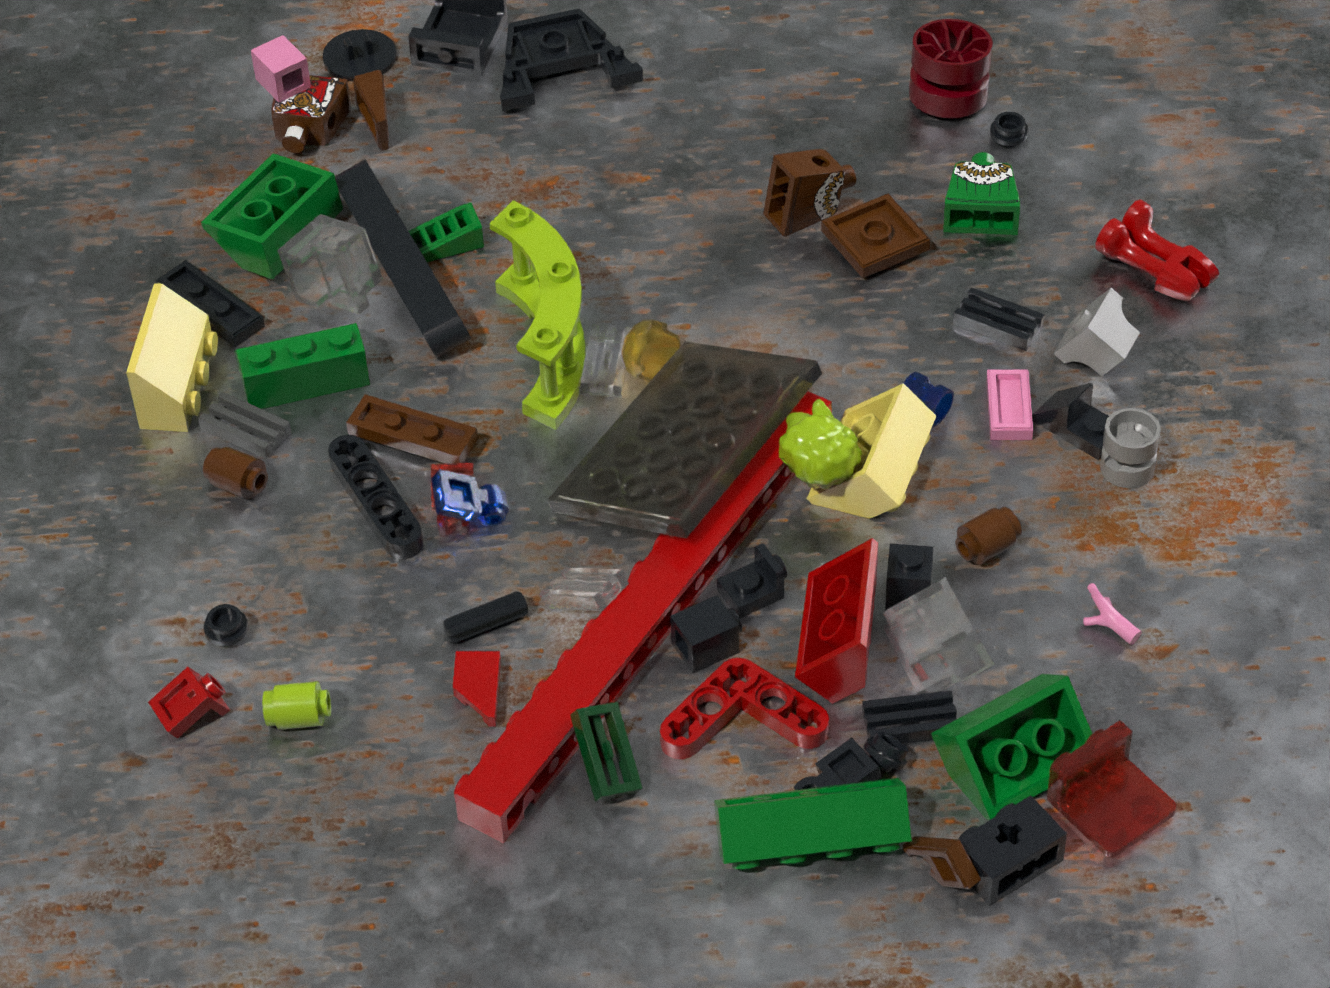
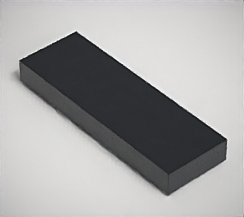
(227, 314)

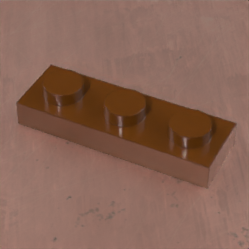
(412, 430)

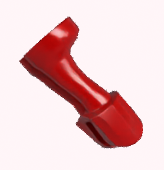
(1181, 268)

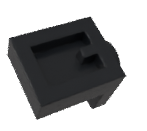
(754, 584)

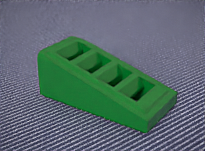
(455, 233)

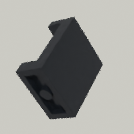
(459, 35)

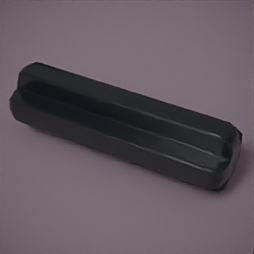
(485, 617)

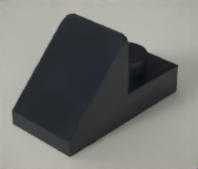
(1074, 419)

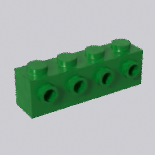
(811, 822)

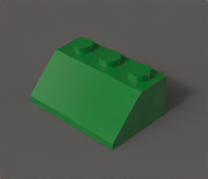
(271, 210)
(303, 366)
(1010, 743)

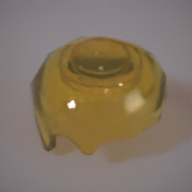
(648, 349)

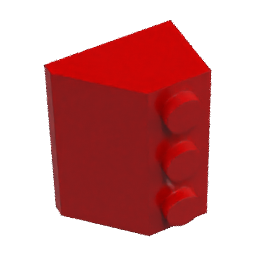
(838, 623)

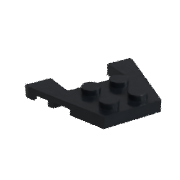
(558, 45)

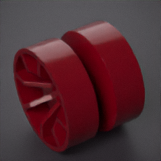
(950, 68)

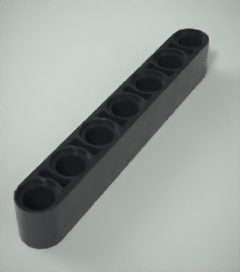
(402, 259)

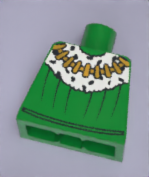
(982, 198)

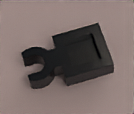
(842, 766)

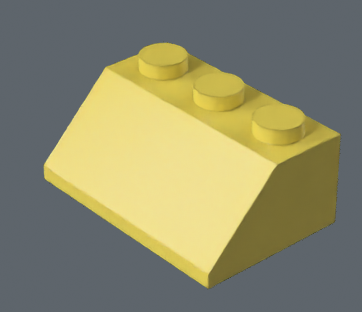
(170, 362)
(891, 438)

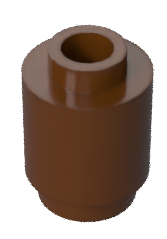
(235, 472)
(988, 535)

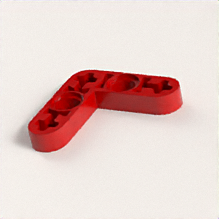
(745, 697)

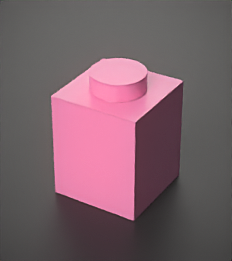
(281, 68)

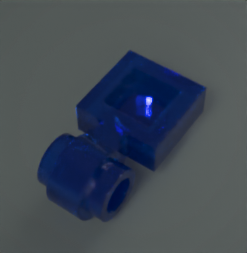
(460, 498)

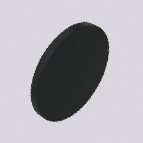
(359, 53)

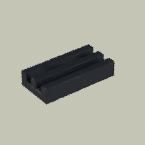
(1001, 314)
(909, 712)

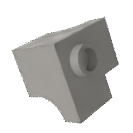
(1098, 335)

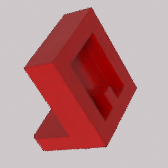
(187, 700)

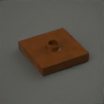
(875, 235)

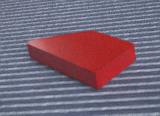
(477, 682)

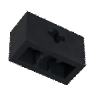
(1013, 848)

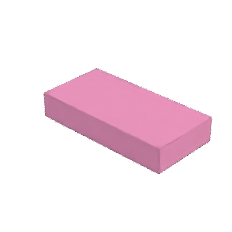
(1009, 404)

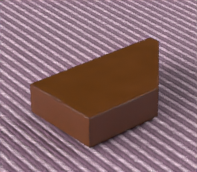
(947, 859)

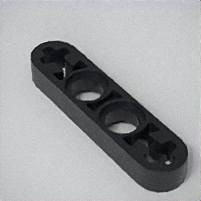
(379, 494)

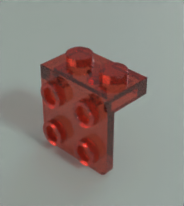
(1107, 793)

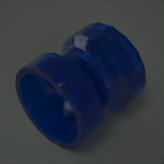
(936, 398)

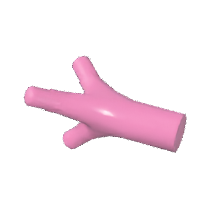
(1111, 617)

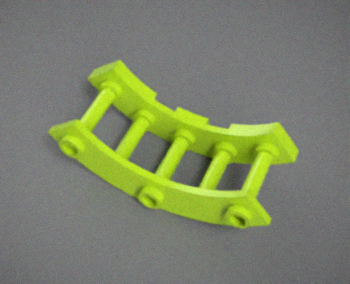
(549, 289)

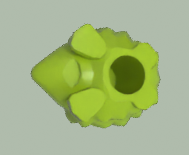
(819, 447)

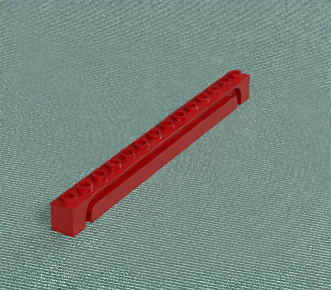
(616, 647)

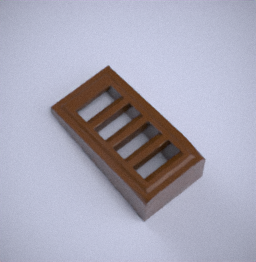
(371, 103)

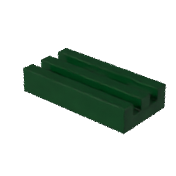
(598, 753)

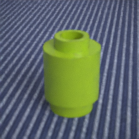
(296, 705)

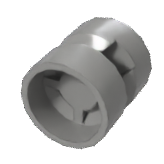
(1130, 447)

